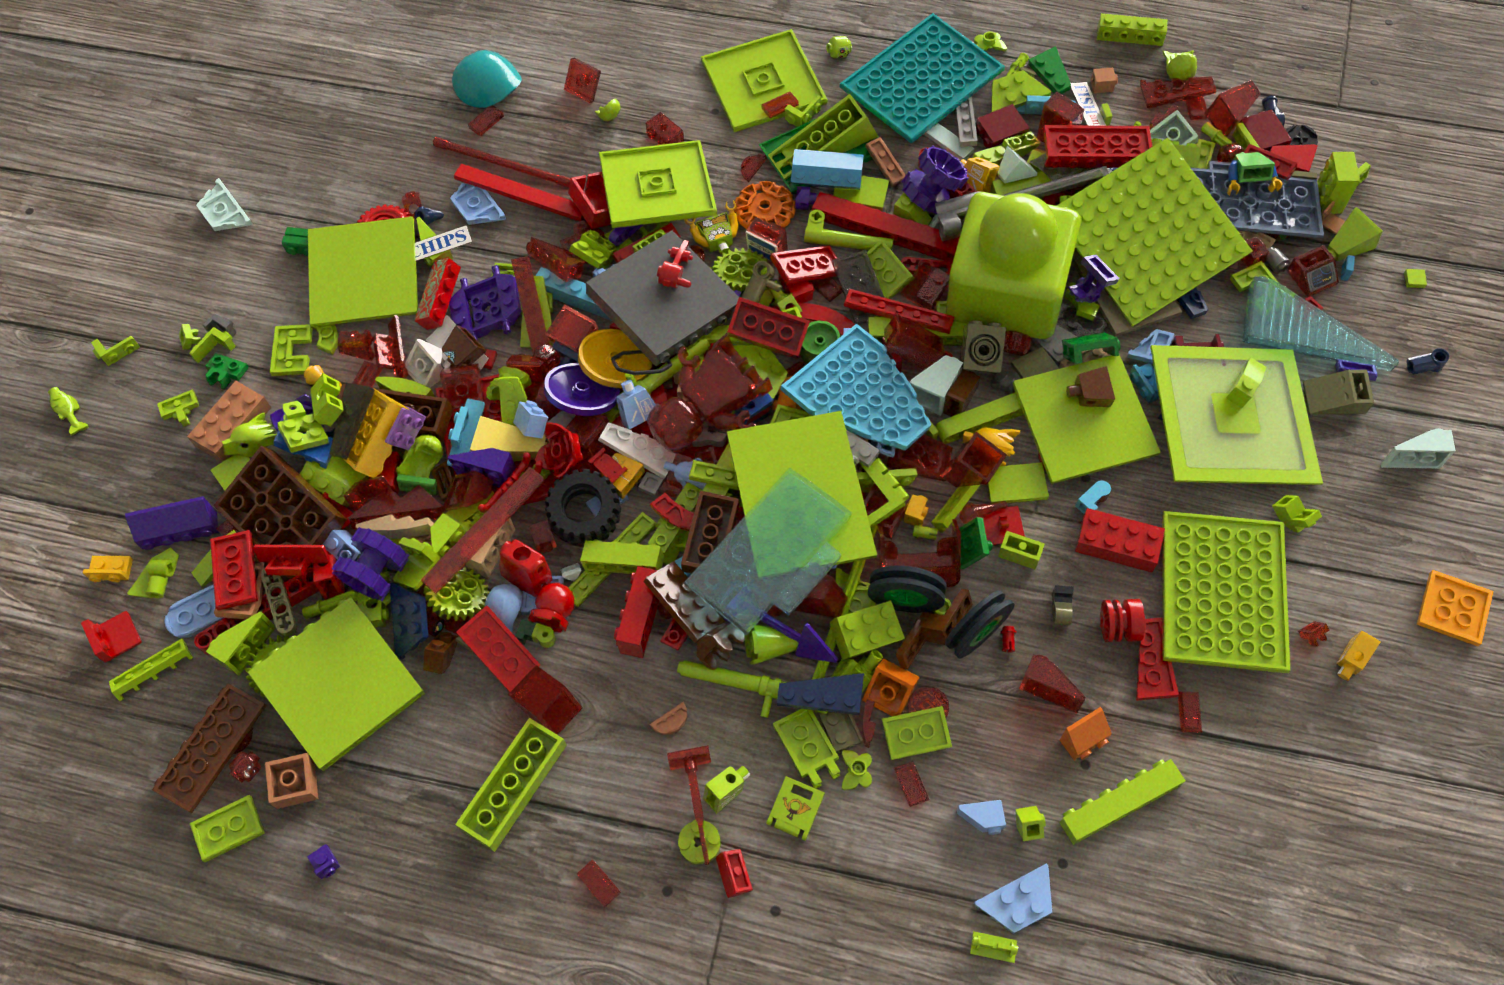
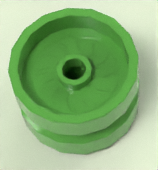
(817, 338)

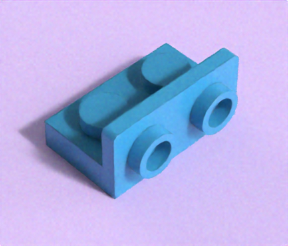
(1145, 380)

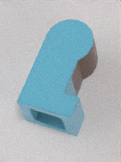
(1097, 493)

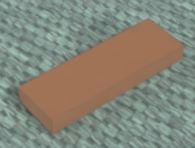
(885, 161)

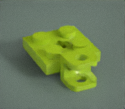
(297, 421)

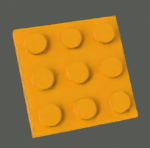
(1455, 608)

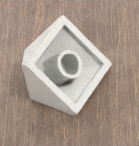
(424, 363)

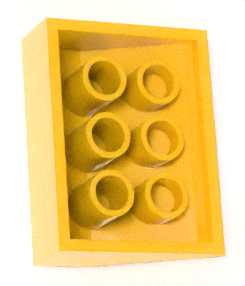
(369, 446)

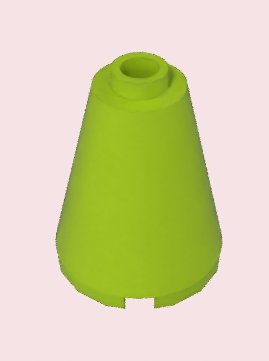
(767, 643)

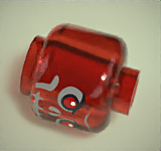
(548, 355)

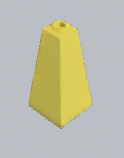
(505, 438)

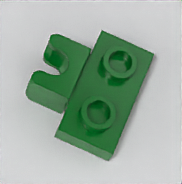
(223, 368)

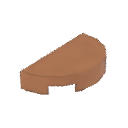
(671, 721)

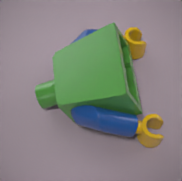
(1251, 168)

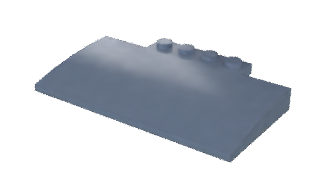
(1289, 211)

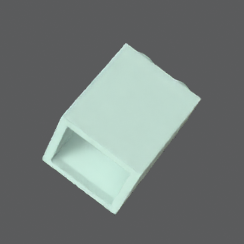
(935, 383)

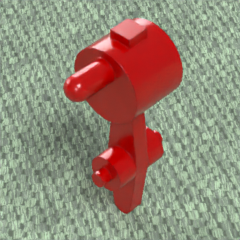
(671, 273)

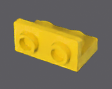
(109, 568)

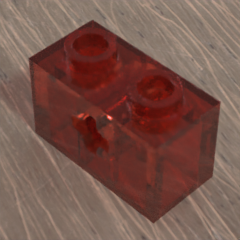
(664, 130)

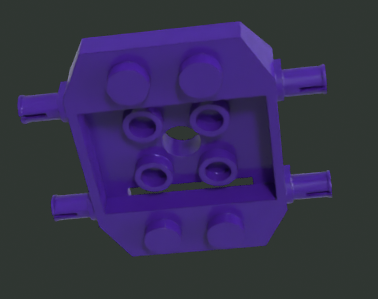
(498, 292)

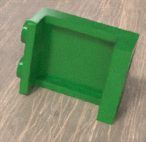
(1074, 346)

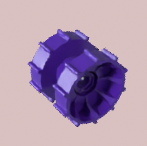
(940, 173)
(375, 555)

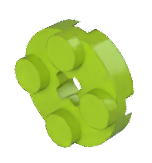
(687, 844)

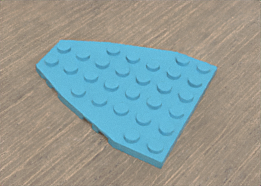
(865, 386)

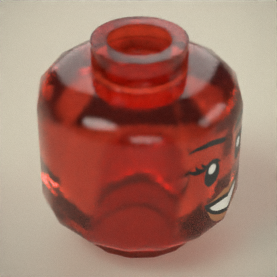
(245, 766)

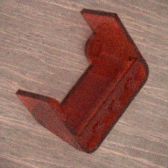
(943, 562)

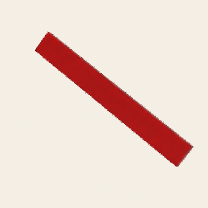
(518, 191)

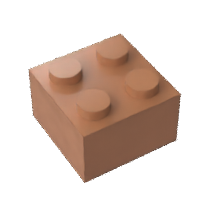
(291, 781)

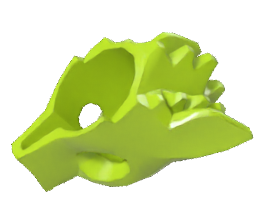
(254, 433)

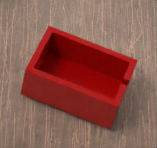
(592, 200)

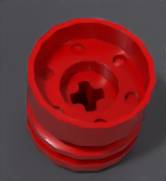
(1122, 620)

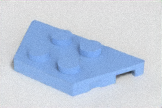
(476, 205)
(1020, 901)

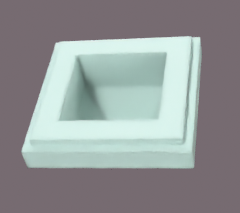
(571, 572)

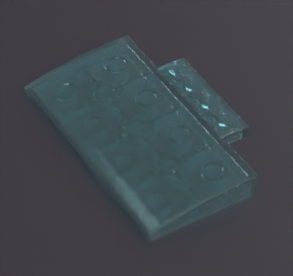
(772, 553)

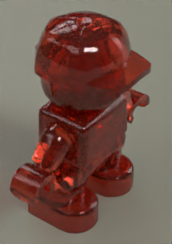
(709, 395)

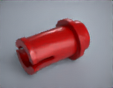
(1008, 638)

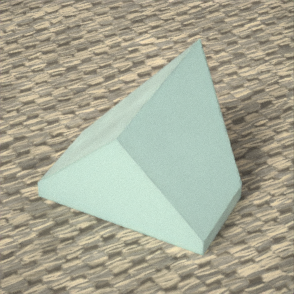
(1014, 167)

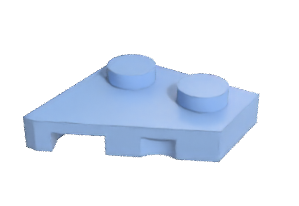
(1143, 351)

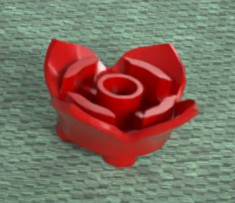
(561, 451)

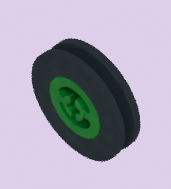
(907, 588)
(979, 624)

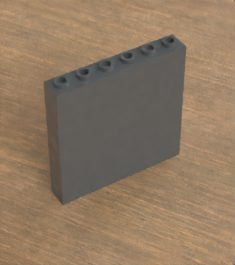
(659, 316)

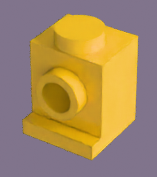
(916, 510)

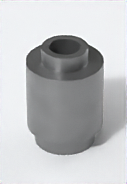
(1277, 260)

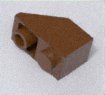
(439, 653)

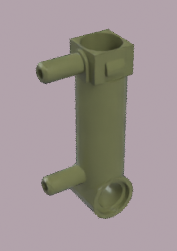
(759, 282)

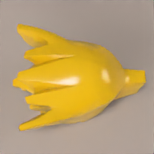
(999, 438)

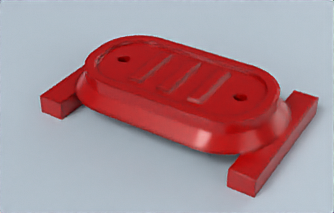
(607, 465)

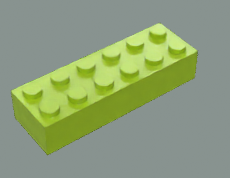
(511, 784)

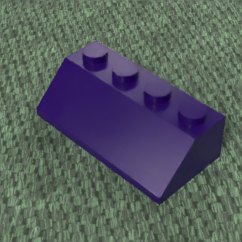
(172, 523)

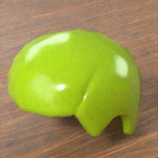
(609, 111)

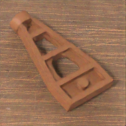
(247, 610)

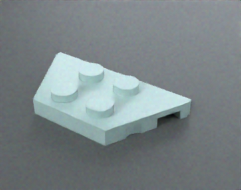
(222, 209)

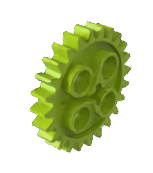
(737, 267)
(460, 596)

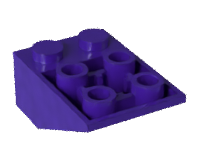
(489, 462)

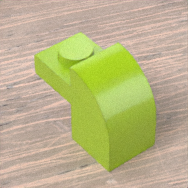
(1293, 513)

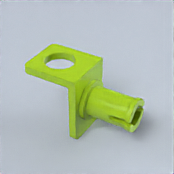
(782, 299)
(868, 667)

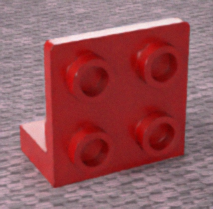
(112, 636)

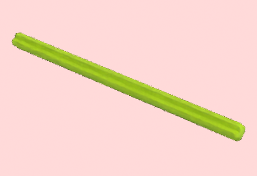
(849, 590)

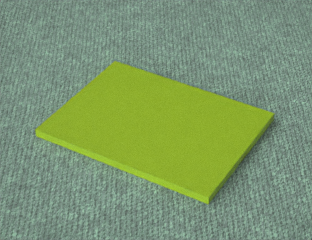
(820, 453)
(1225, 592)

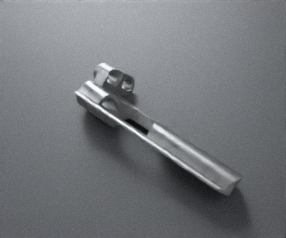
(955, 209)

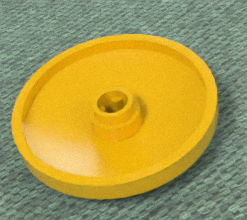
(596, 355)

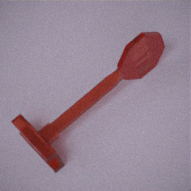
(689, 760)

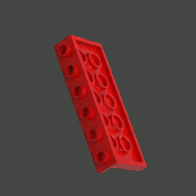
(1094, 145)

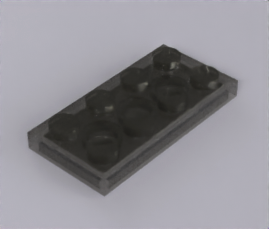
(857, 273)

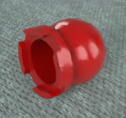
(553, 605)

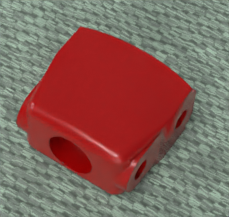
(524, 567)

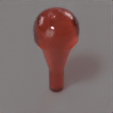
(972, 510)

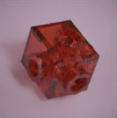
(1259, 252)

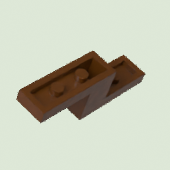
(933, 628)

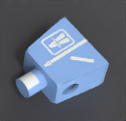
(634, 404)

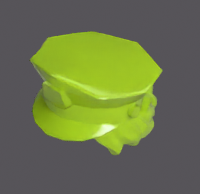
(493, 390)

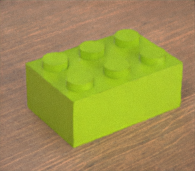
(1338, 181)
(866, 630)

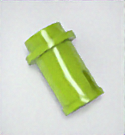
(925, 532)

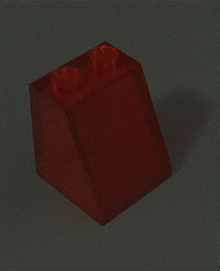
(1232, 106)
(974, 462)
(545, 700)

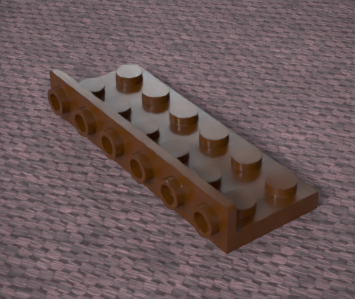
(209, 747)

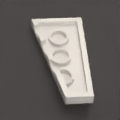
(638, 448)

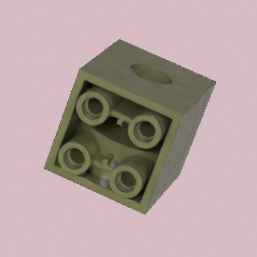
(991, 338)

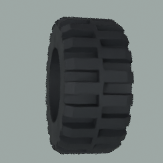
(578, 484)

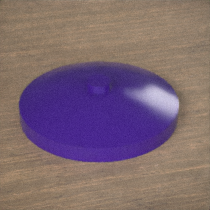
(576, 393)

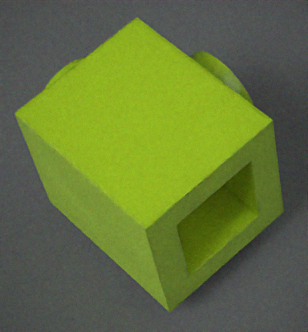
(1030, 823)

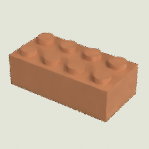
(234, 408)

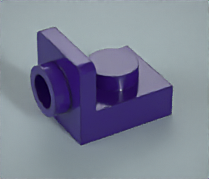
(323, 862)

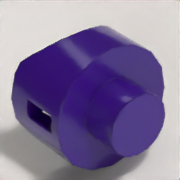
(804, 198)

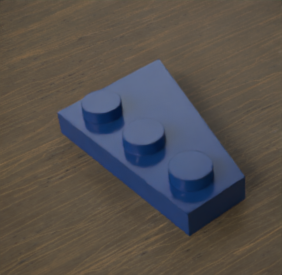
(319, 454)

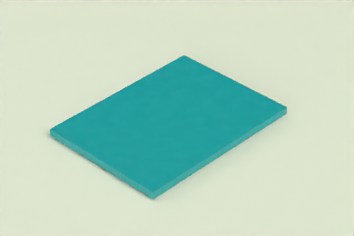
(922, 77)

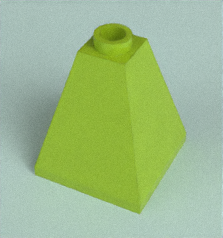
(1355, 236)

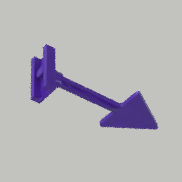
(809, 642)

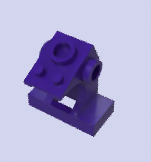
(1085, 289)

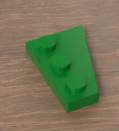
(1051, 70)

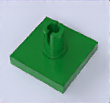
(974, 542)

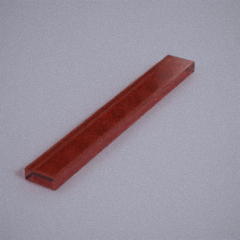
(482, 530)

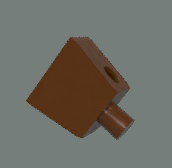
(1093, 388)

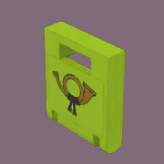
(793, 811)

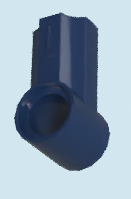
(1429, 362)

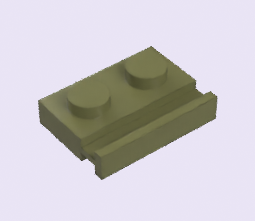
(841, 730)

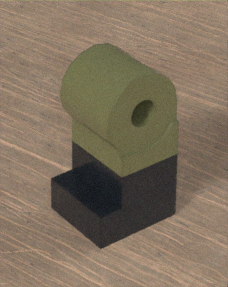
(1062, 604)

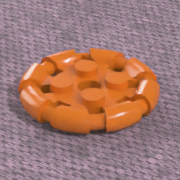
(768, 197)

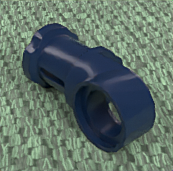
(1269, 103)

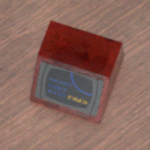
(1314, 271)

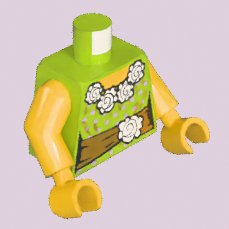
(716, 231)

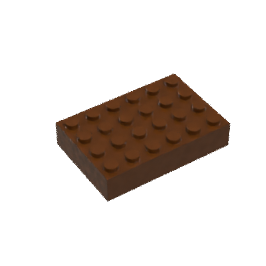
(277, 504)

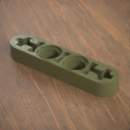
(277, 601)

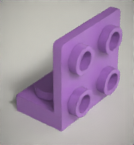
(405, 428)

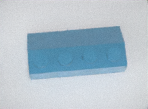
(827, 169)

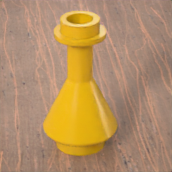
(313, 373)

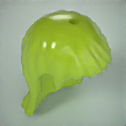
(1180, 65)
(421, 457)

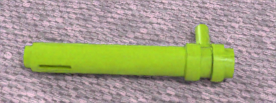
(655, 380)
(762, 685)

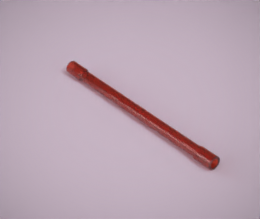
(448, 145)

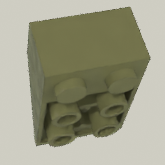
(1339, 393)

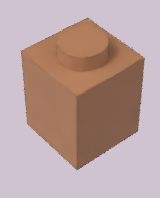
(1103, 80)

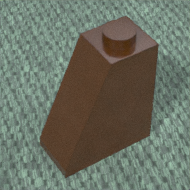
(961, 393)

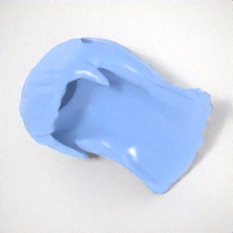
(505, 602)

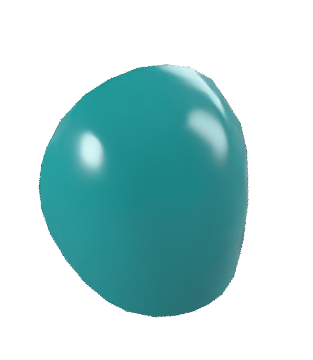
(484, 79)

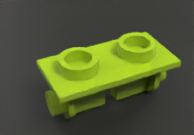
(994, 947)

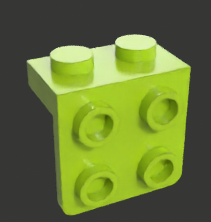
(420, 562)

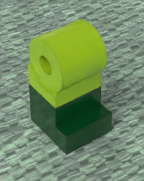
(536, 633)

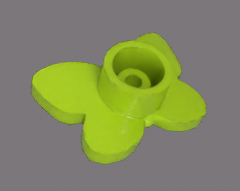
(990, 40)
(856, 769)

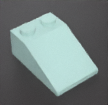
(1175, 129)
(1423, 451)

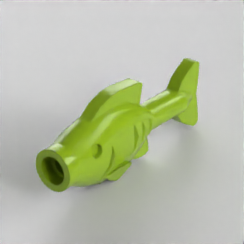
(65, 406)

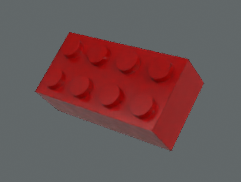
(768, 328)
(1120, 540)
(637, 616)

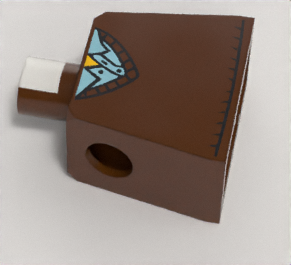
(461, 348)

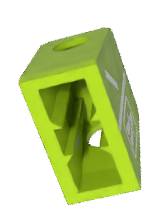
(725, 787)

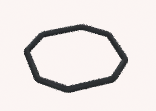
(637, 372)

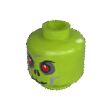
(839, 47)

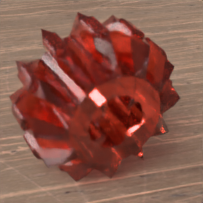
(1017, 343)

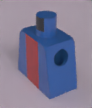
(757, 408)

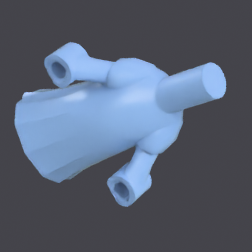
(682, 473)

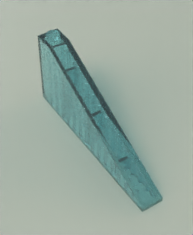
(1287, 321)

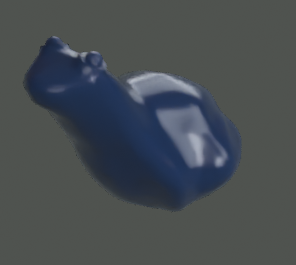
(428, 215)

